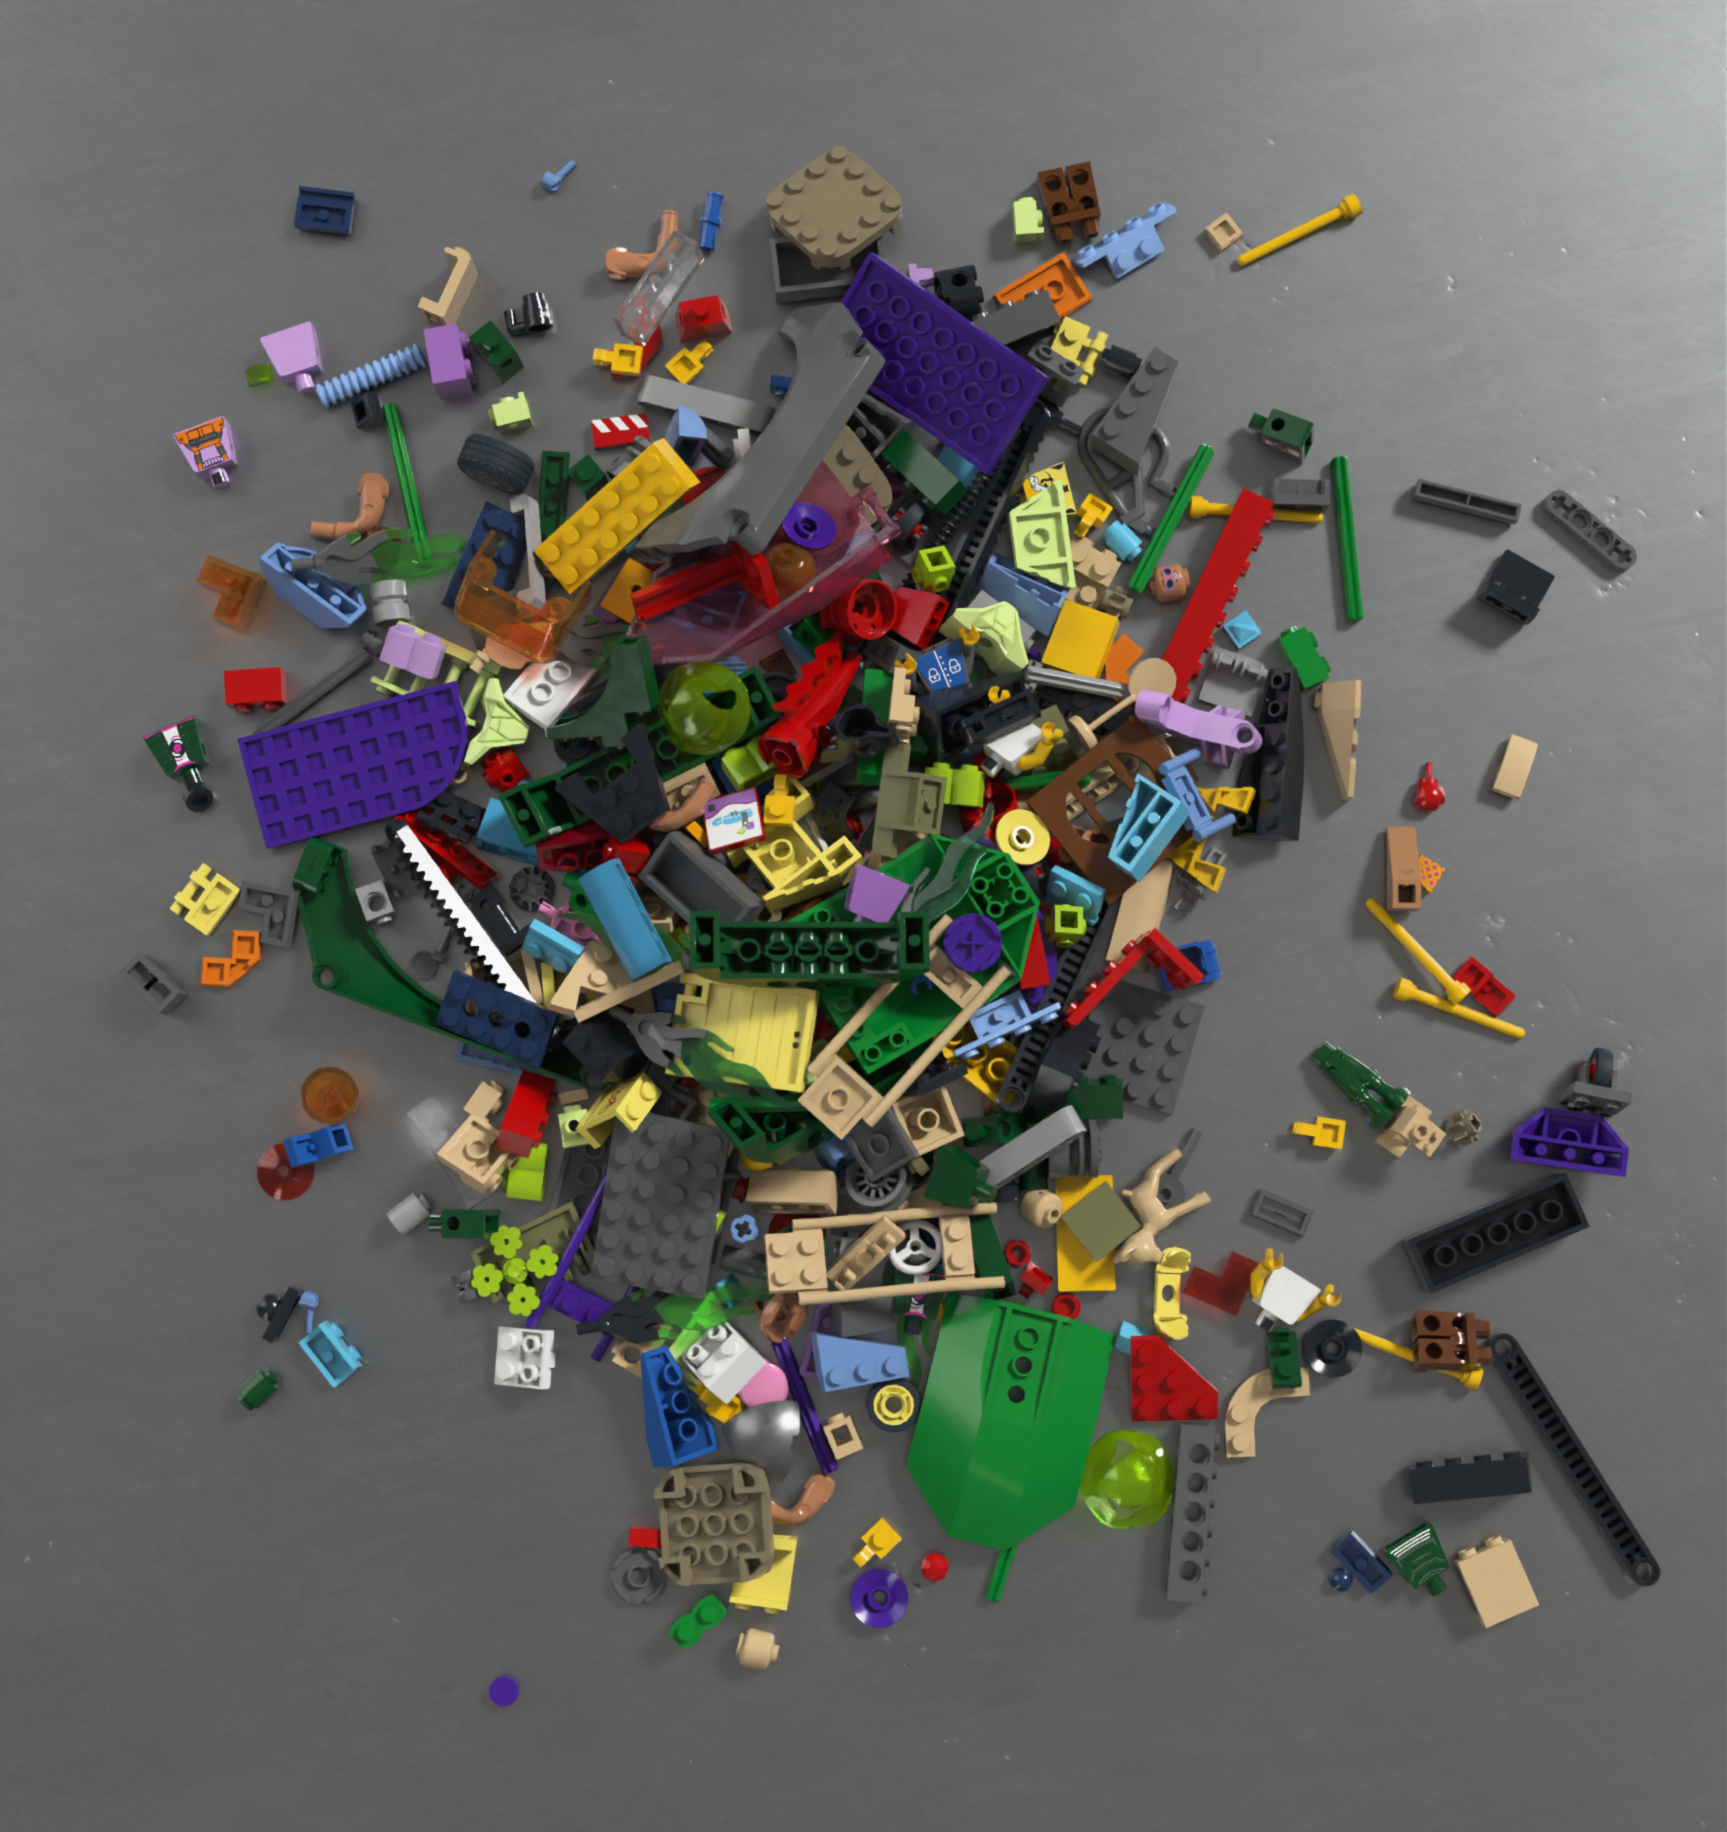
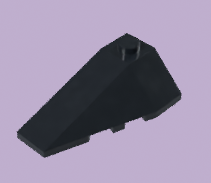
(948, 706)

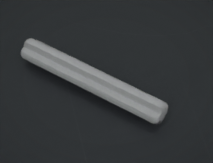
(1077, 682)

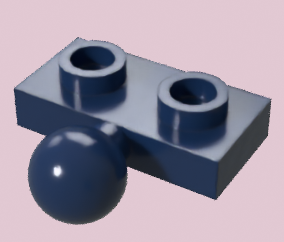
(1358, 1563)

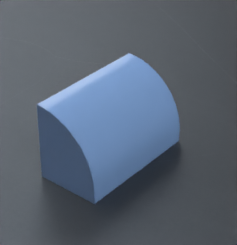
(686, 434)

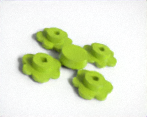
(515, 1270)

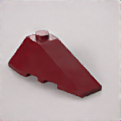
(577, 848)

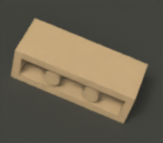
(793, 1191)

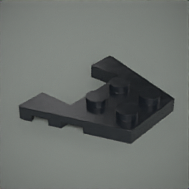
(628, 802)

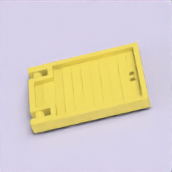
(756, 1024)

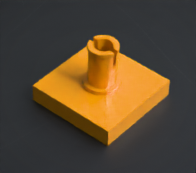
(630, 579)

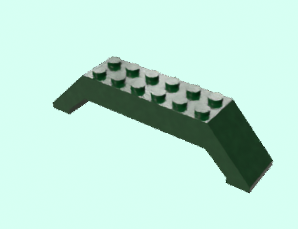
(542, 812)

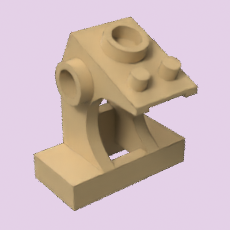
(1412, 1127)

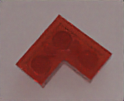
(1224, 1291)

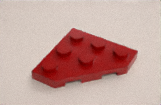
(1166, 1384)

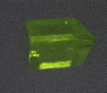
(259, 374)

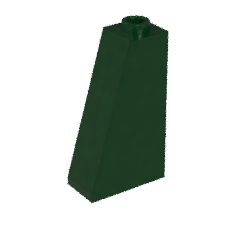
(989, 1255)

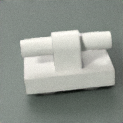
(524, 1357)

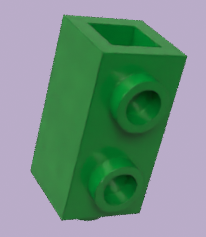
(1300, 651)

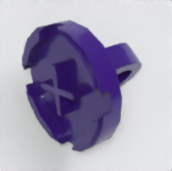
(972, 943)

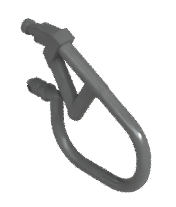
(1132, 517)

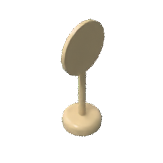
(1149, 674)

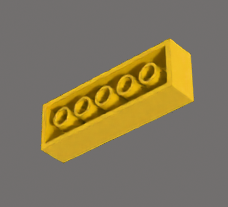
(617, 515)

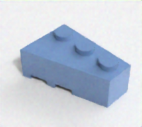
(1034, 598)

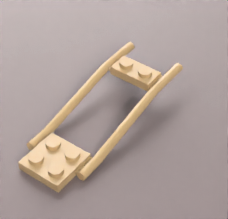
(841, 1095)
(798, 1258)

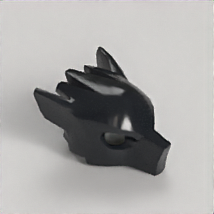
(857, 735)

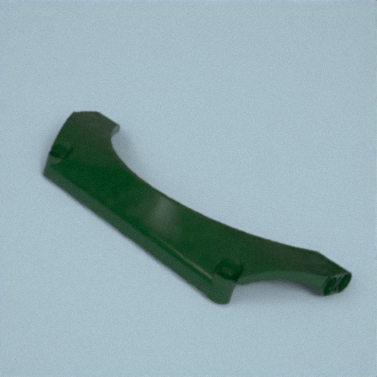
(366, 971)

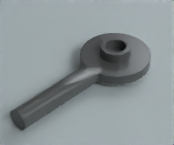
(1170, 1188)

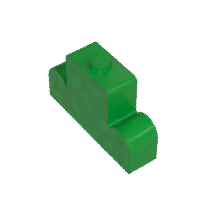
(877, 695)

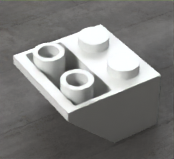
(723, 1361)

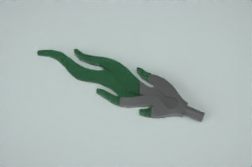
(944, 891)
(700, 1059)

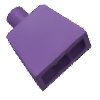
(873, 895)

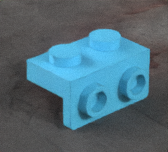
(331, 1353)

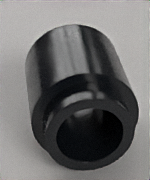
(1120, 362)

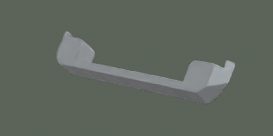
(528, 508)

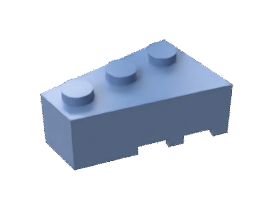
(855, 1361)

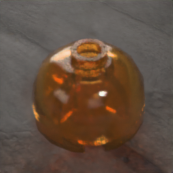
(790, 568)
(330, 1095)

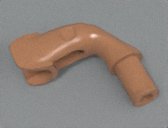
(626, 264)
(373, 492)
(690, 810)
(817, 1493)

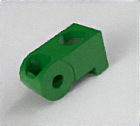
(811, 635)

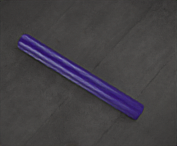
(806, 1407)

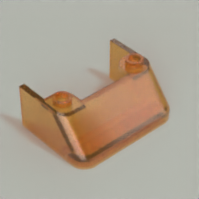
(510, 620)

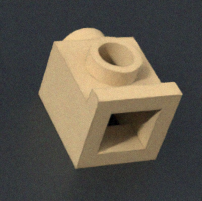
(486, 1101)
(845, 1446)

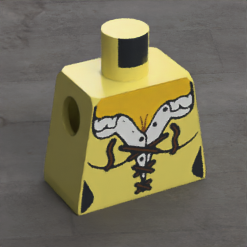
(1043, 479)

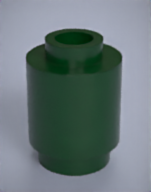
(257, 1389)

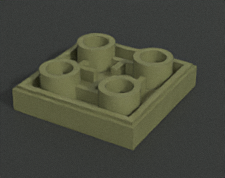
(1100, 1221)

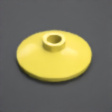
(1031, 832)

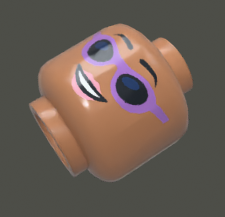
(1169, 582)

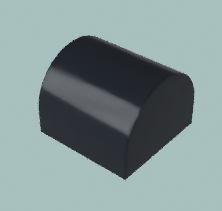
(367, 411)

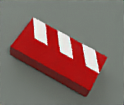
(619, 431)

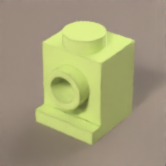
(1027, 221)
(510, 413)
(569, 1137)

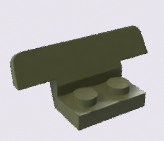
(905, 801)

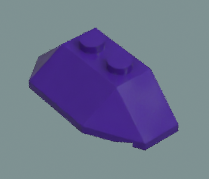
(1570, 1142)

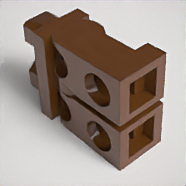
(1072, 209)
(1448, 1341)

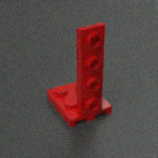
(706, 577)
(1159, 953)

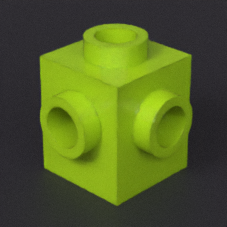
(933, 569)
(1065, 925)

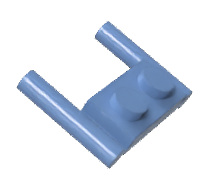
(1181, 786)

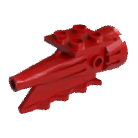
(810, 704)

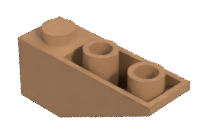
(1403, 870)

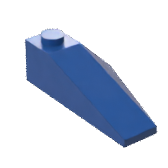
(673, 1418)

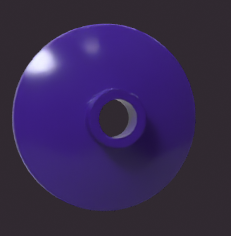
(809, 526)
(879, 1613)

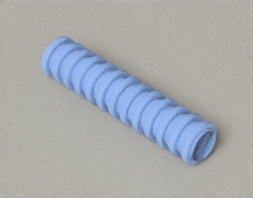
(370, 375)

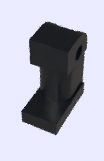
(498, 921)

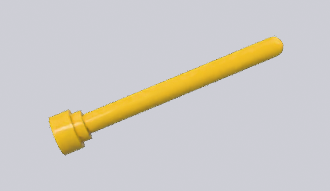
(1347, 208)
(1200, 507)
(1454, 989)
(1407, 991)
(1470, 1379)

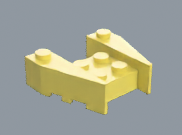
(793, 861)

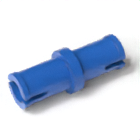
(710, 221)

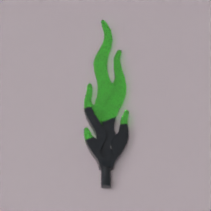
(665, 1308)

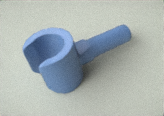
(552, 182)
(310, 1301)

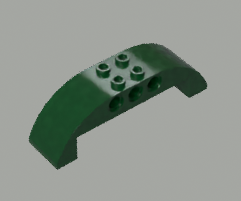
(809, 951)
(787, 1135)

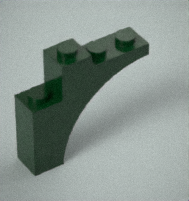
(628, 693)

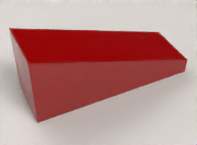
(645, 1537)

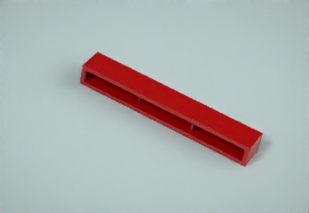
(1216, 588)

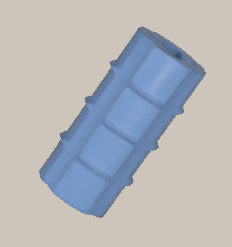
(736, 1231)

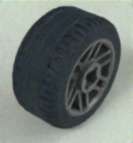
(496, 464)

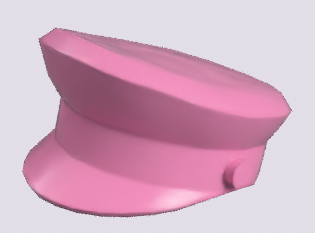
(766, 1386)

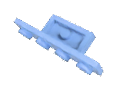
(1129, 245)
(1001, 1019)

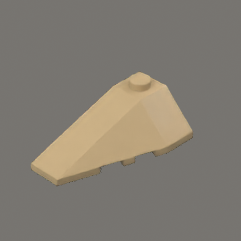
(1338, 712)

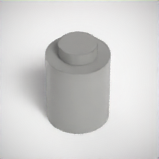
(410, 1212)

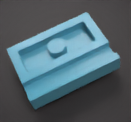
(1071, 889)
(551, 947)

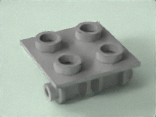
(1233, 681)

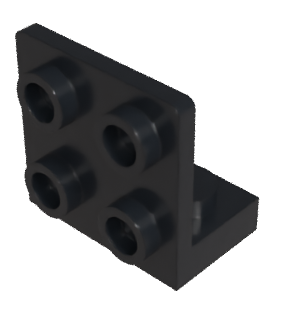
(1517, 587)

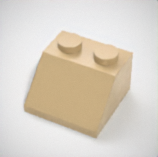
(928, 1119)

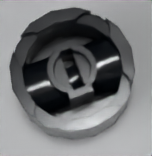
(959, 291)

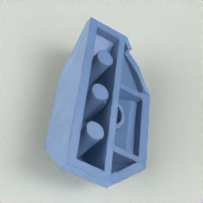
(312, 593)

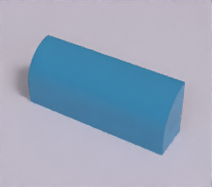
(500, 837)
(624, 919)

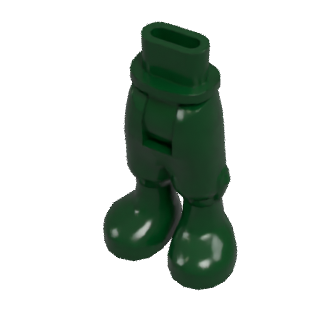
(1356, 1079)

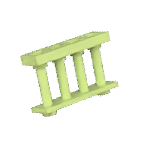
(460, 660)

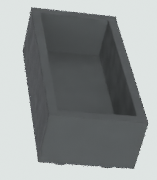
(799, 280)
(1021, 322)
(697, 881)

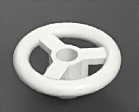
(921, 1255)

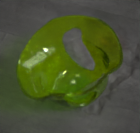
(692, 720)
(1138, 1482)

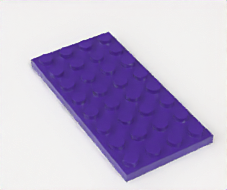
(941, 365)

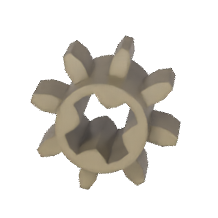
(1116, 602)
(1463, 1127)

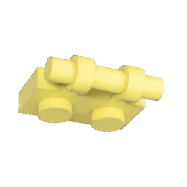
(1072, 339)
(211, 905)

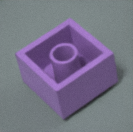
(448, 360)

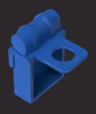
(1203, 957)

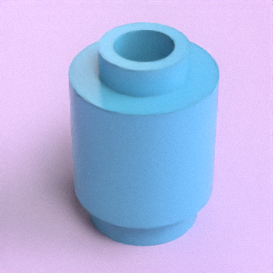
(1122, 541)

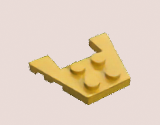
(1188, 854)

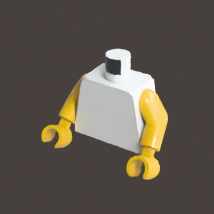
(1020, 748)
(1285, 1293)

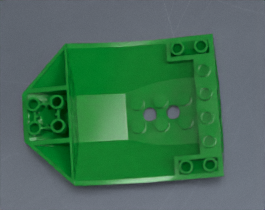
(907, 1019)
(998, 1464)

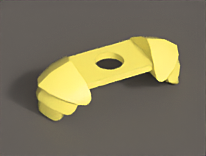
(1166, 1314)

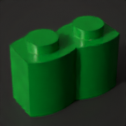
(705, 1615)

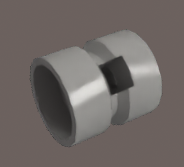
(389, 600)

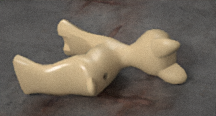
(1141, 1246)

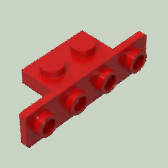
(449, 855)

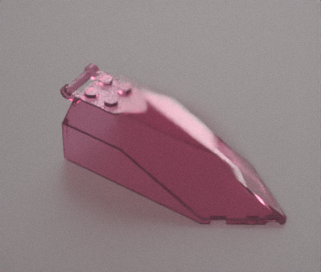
(733, 619)

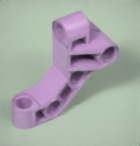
(1215, 731)

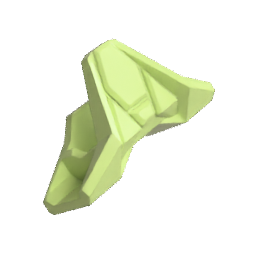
(999, 635)
(499, 726)

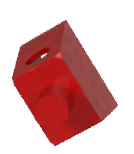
(702, 318)
(918, 615)

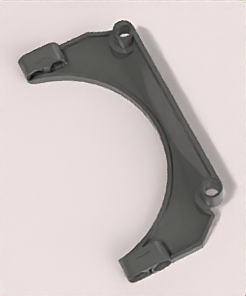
(761, 488)

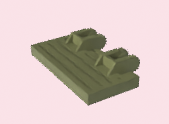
(550, 1229)

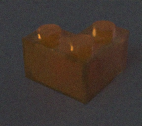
(239, 592)

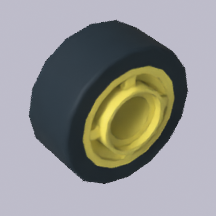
(894, 1420)

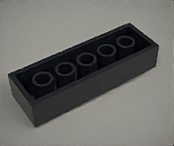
(1495, 1233)

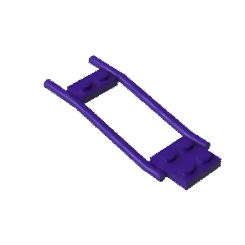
(570, 1298)

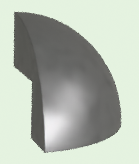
(764, 1436)

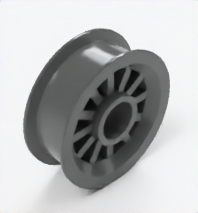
(868, 1193)

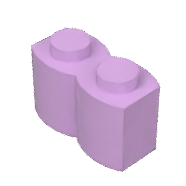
(413, 651)

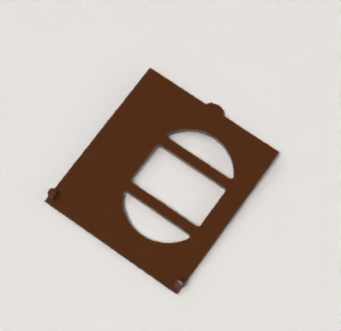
(1050, 806)

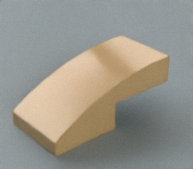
(1515, 767)

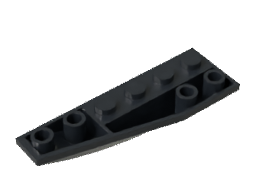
(1278, 764)

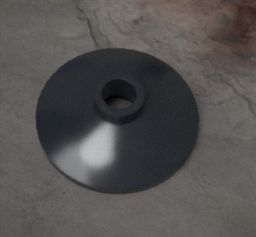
(1347, 1351)

